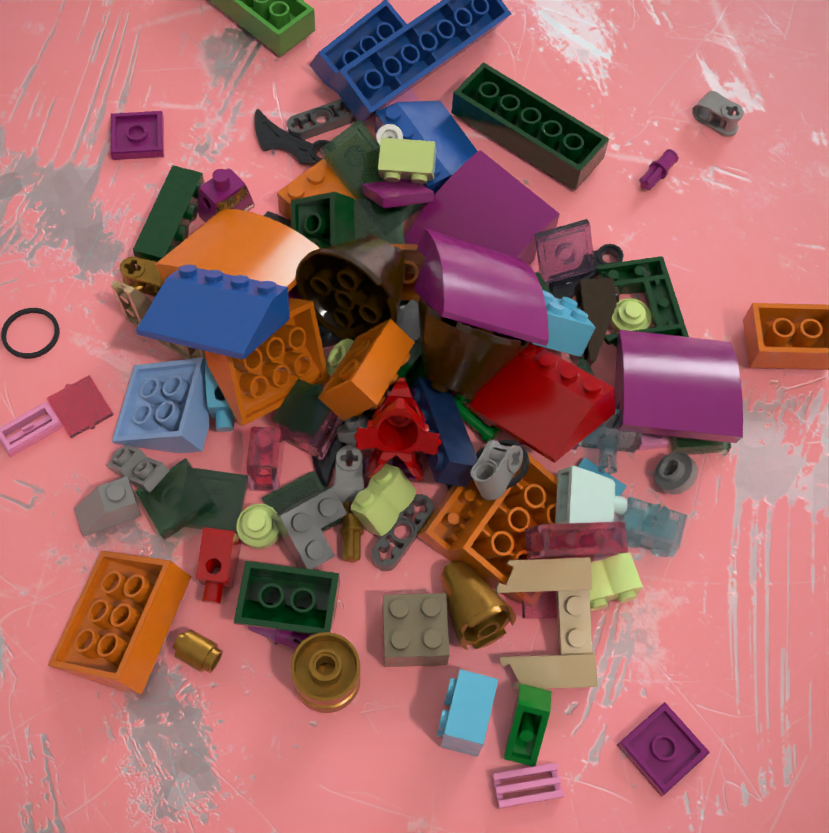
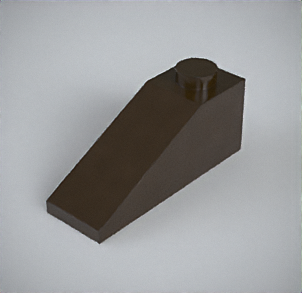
(599, 301)

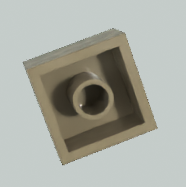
(415, 630)

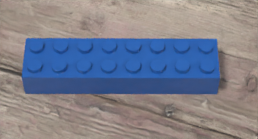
(415, 53)

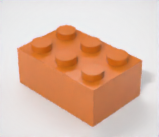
(787, 336)
(367, 370)

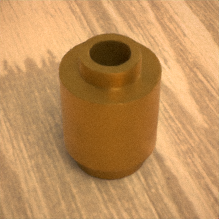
(197, 651)

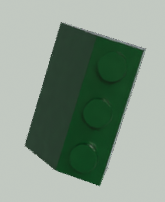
(324, 218)
(287, 598)

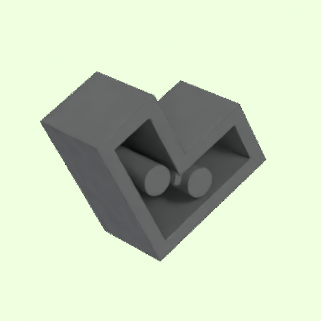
(302, 524)

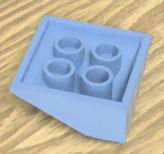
(165, 407)

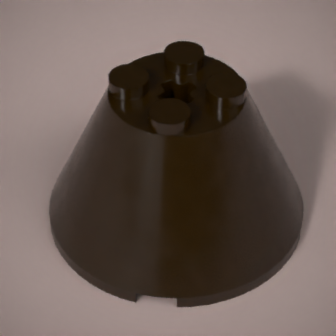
(353, 284)
(461, 354)

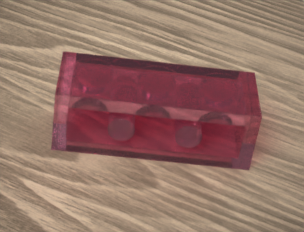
(576, 540)

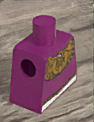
(223, 192)

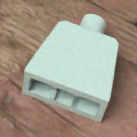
(586, 497)

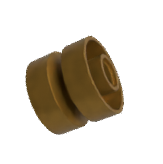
(326, 672)

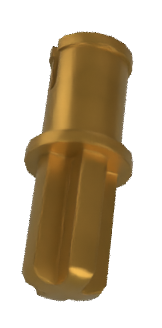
(351, 535)

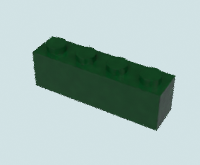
(170, 214)

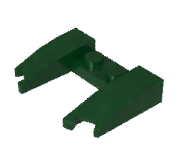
(652, 279)

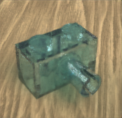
(609, 441)
(653, 527)

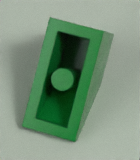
(528, 725)

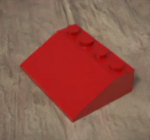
(545, 402)

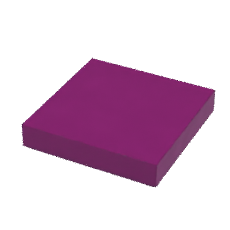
(137, 135)
(397, 194)
(663, 749)

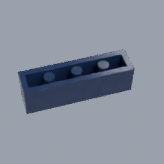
(455, 454)

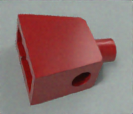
(221, 550)

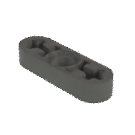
(316, 128)
(396, 553)

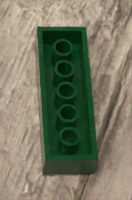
(529, 125)

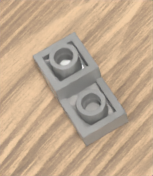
(139, 469)

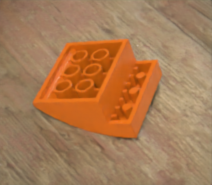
(242, 245)
(492, 531)

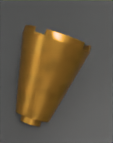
(474, 606)

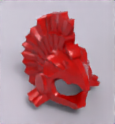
(397, 430)

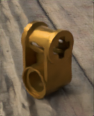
(145, 278)

